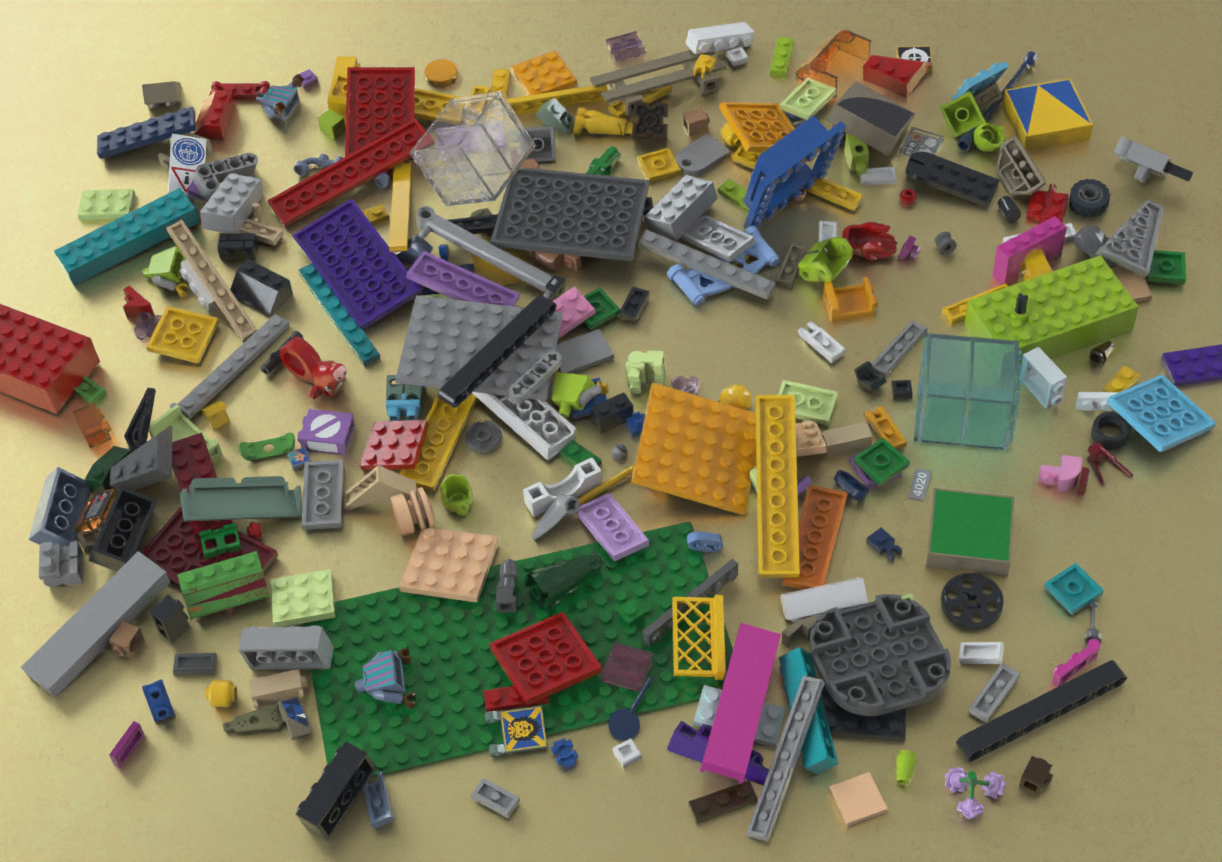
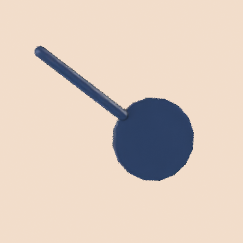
(624, 722)

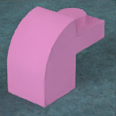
(1064, 476)

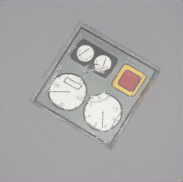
(921, 140)

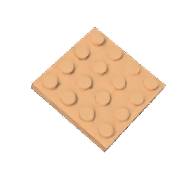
(449, 564)

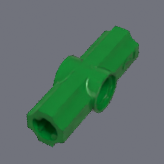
(605, 163)

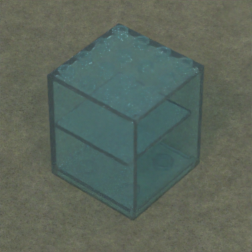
(968, 391)

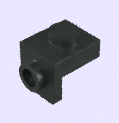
(868, 378)

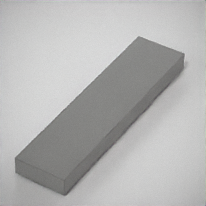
(899, 348)

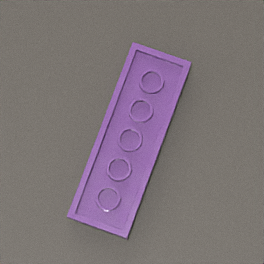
(458, 282)

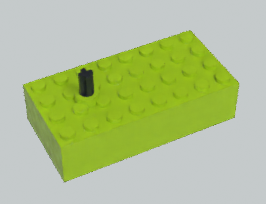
(1056, 310)

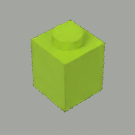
(331, 123)

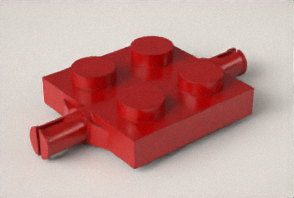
(1047, 205)

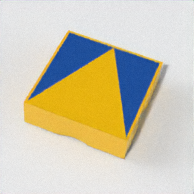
(1047, 114)

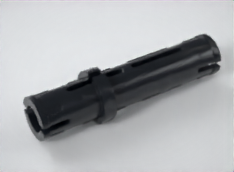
(275, 359)

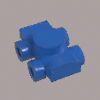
(565, 755)

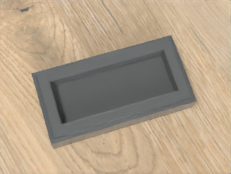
(195, 664)

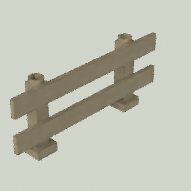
(627, 93)

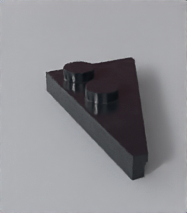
(138, 429)

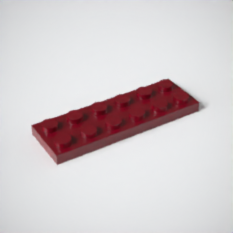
(193, 461)

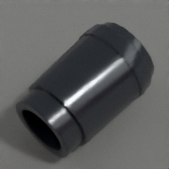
(1009, 209)

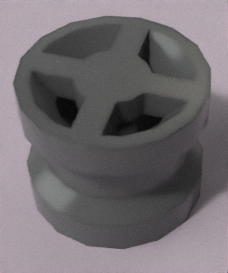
(945, 242)

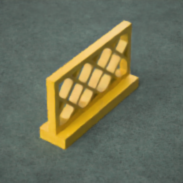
(716, 639)

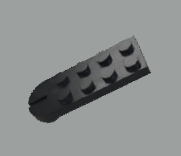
(952, 178)

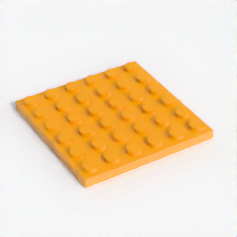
(696, 449)

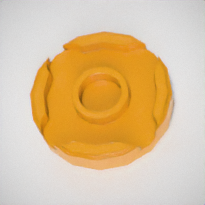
(440, 72)

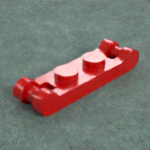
(242, 91)

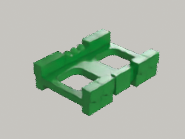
(219, 536)

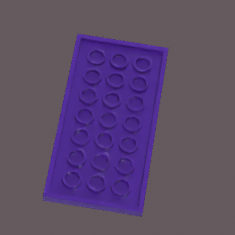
(357, 264)

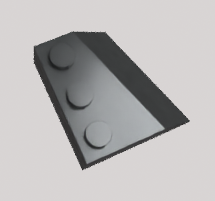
(146, 464)

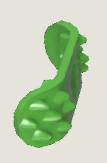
(254, 450)

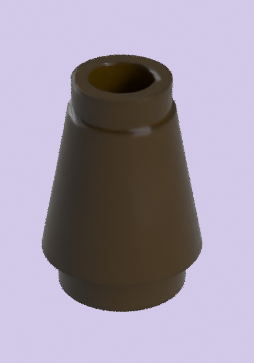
(1101, 353)

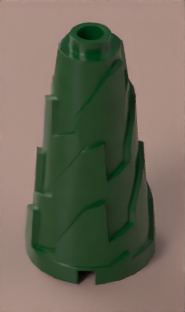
(556, 581)

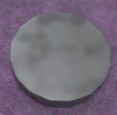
(483, 437)

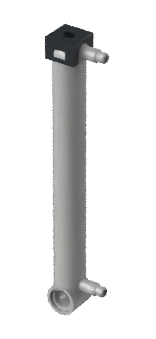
(429, 221)

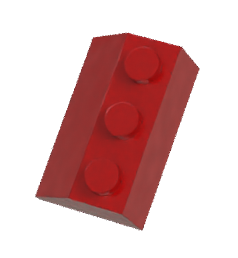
(215, 115)

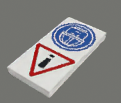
(185, 156)

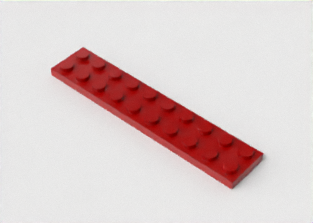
(346, 174)

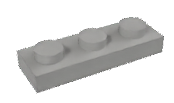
(994, 692)

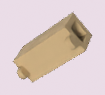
(847, 439)
(276, 687)

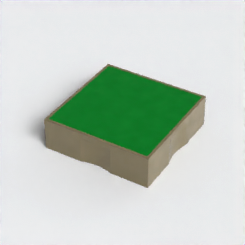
(970, 532)

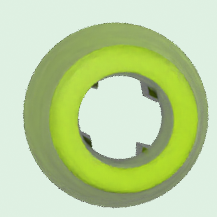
(906, 764)

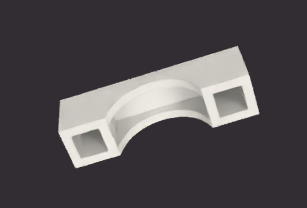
(581, 480)

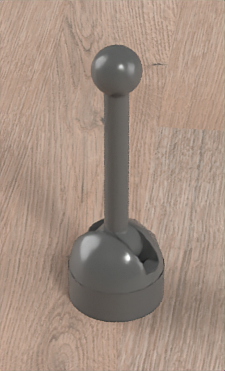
(1093, 633)

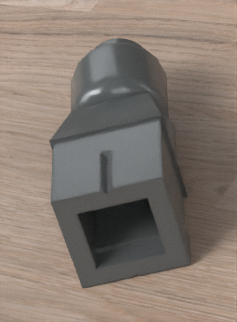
(506, 590)

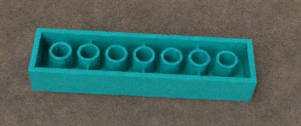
(125, 236)

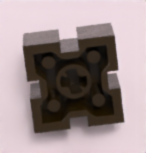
(650, 120)

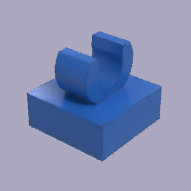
(635, 423)

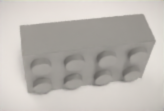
(231, 203)
(681, 207)
(286, 648)

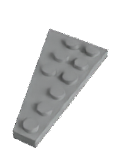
(1135, 240)

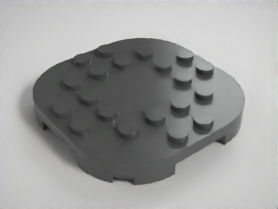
(879, 656)

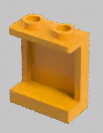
(850, 301)

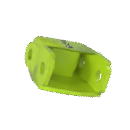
(825, 265)

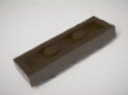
(723, 801)

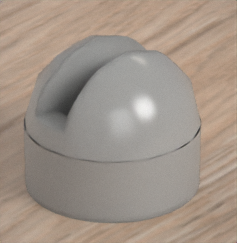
(617, 453)

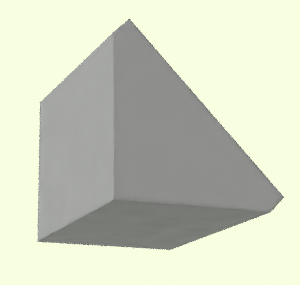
(545, 143)

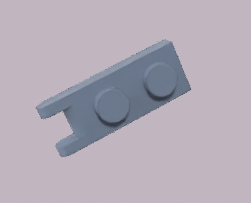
(378, 802)

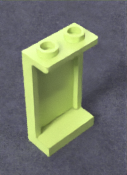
(181, 429)

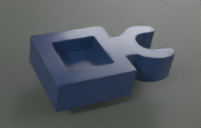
(884, 542)

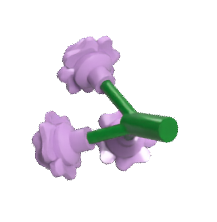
(958, 779)

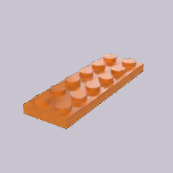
(817, 535)

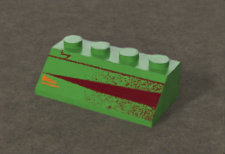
(223, 585)

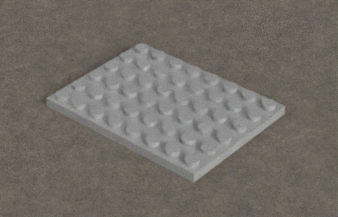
(451, 332)

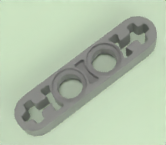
(538, 379)

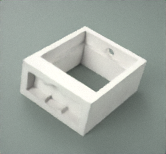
(1042, 377)

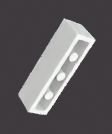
(720, 37)
(822, 598)

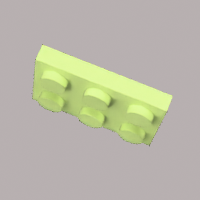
(808, 98)
(105, 204)
(810, 401)

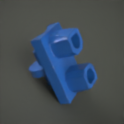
(158, 700)

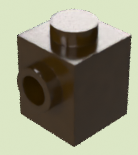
(1036, 775)

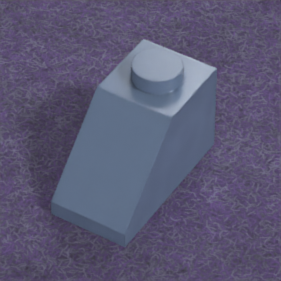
(415, 248)

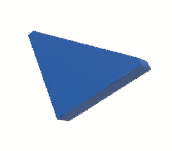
(443, 250)

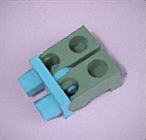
(403, 400)

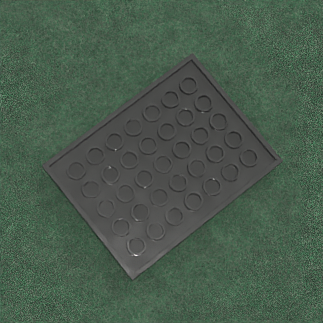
(571, 214)

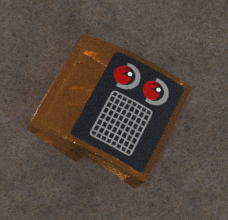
(95, 510)

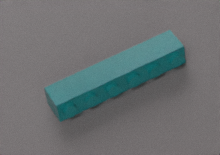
(818, 745)

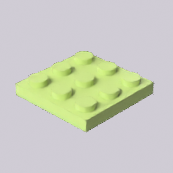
(302, 598)

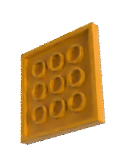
(757, 123)

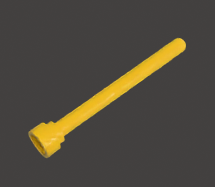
(606, 485)

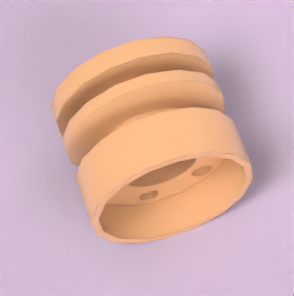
(412, 511)

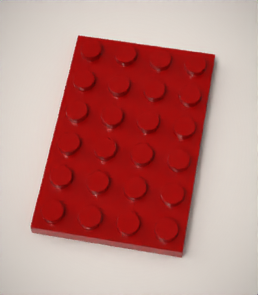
(377, 103)

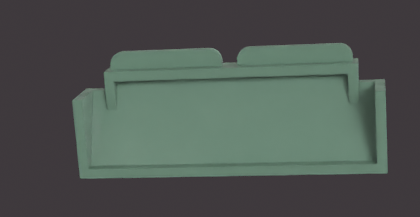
(245, 500)

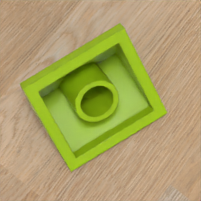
(962, 114)

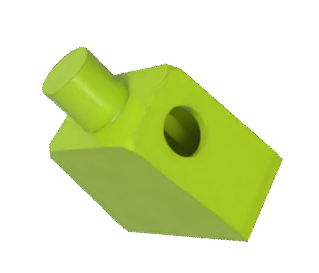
(858, 158)

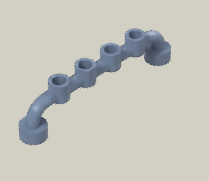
(302, 167)

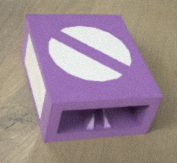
(327, 431)

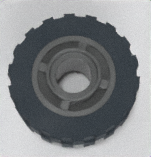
(1089, 198)

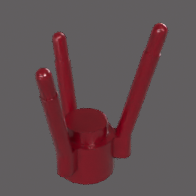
(1099, 453)

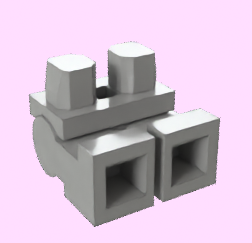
(60, 564)

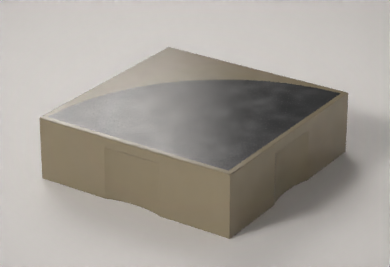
(871, 117)

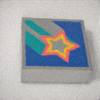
(298, 458)

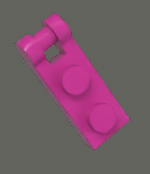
(1076, 663)

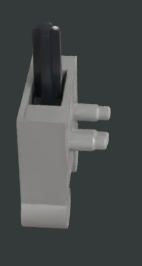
(1149, 161)

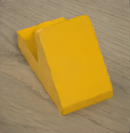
(216, 414)

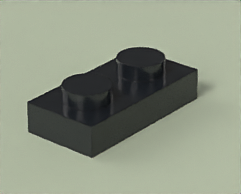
(634, 304)

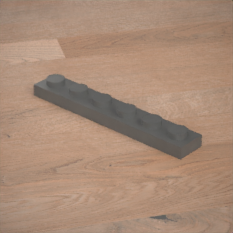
(709, 587)

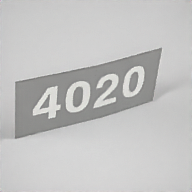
(919, 484)

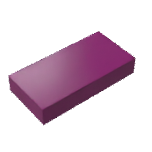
(126, 744)

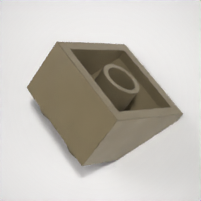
(161, 93)

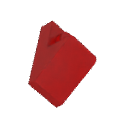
(135, 303)

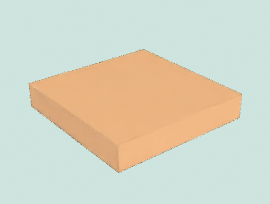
(858, 799)

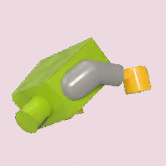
(165, 270)
(574, 391)

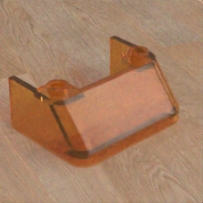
(816, 64)

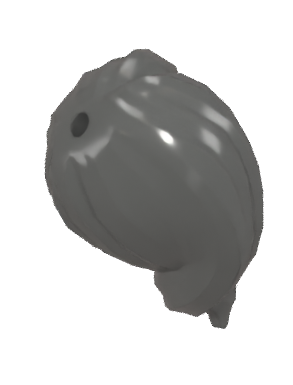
(1090, 240)

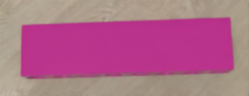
(741, 702)

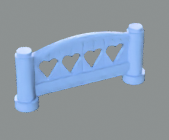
(689, 279)

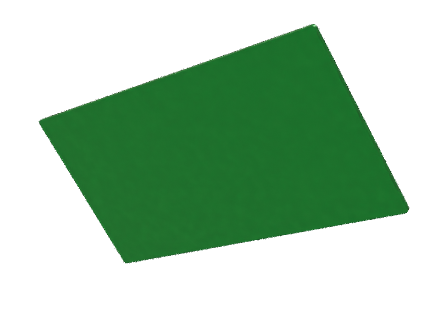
(455, 663)

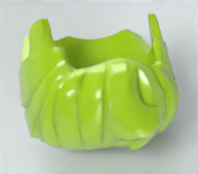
(989, 137)
(456, 494)

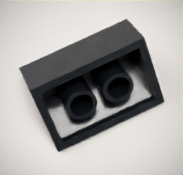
(260, 288)

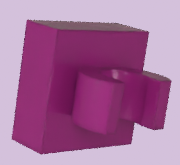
(909, 249)

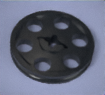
(970, 609)

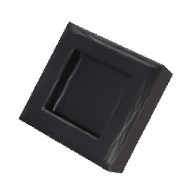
(901, 389)

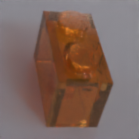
(91, 425)

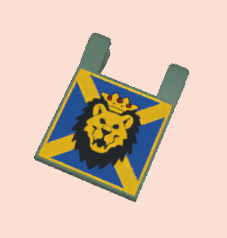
(521, 729)

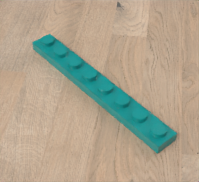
(339, 315)

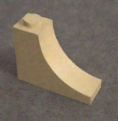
(377, 488)

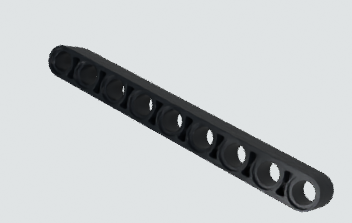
(497, 351)
(1041, 710)

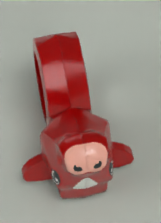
(307, 365)

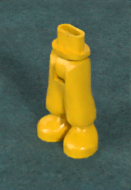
(600, 123)

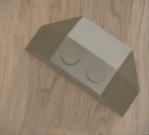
(1018, 169)

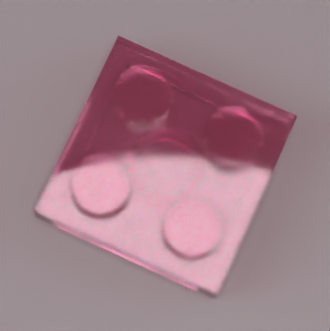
(627, 667)

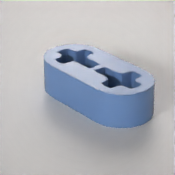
(705, 541)

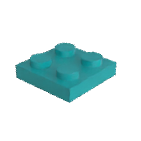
(1073, 588)

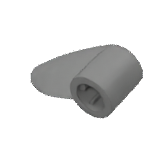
(556, 512)

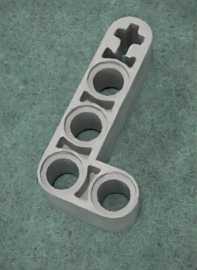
(212, 173)

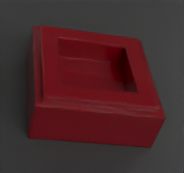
(1083, 481)

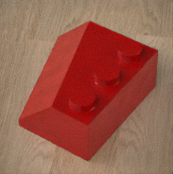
(894, 73)

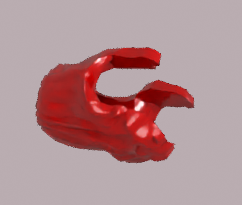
(870, 240)

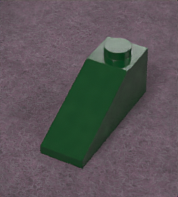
(99, 474)

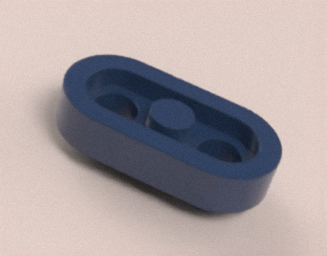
(851, 485)

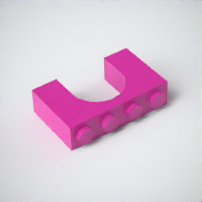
(1010, 254)

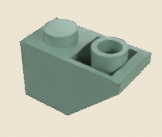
(555, 115)

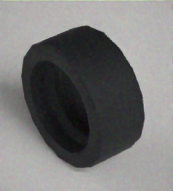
(1116, 420)

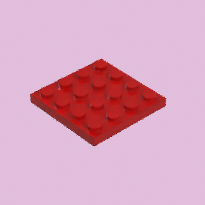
(545, 658)

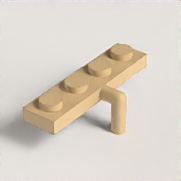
(263, 232)

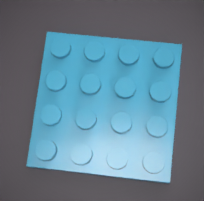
(1161, 413)

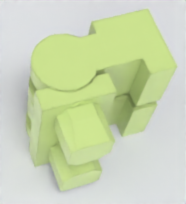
(645, 369)

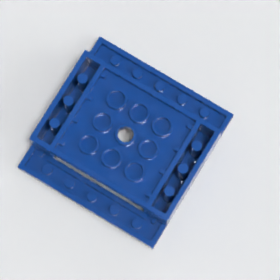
(783, 171)

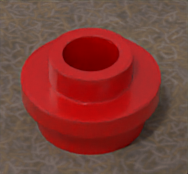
(908, 196)
(254, 530)

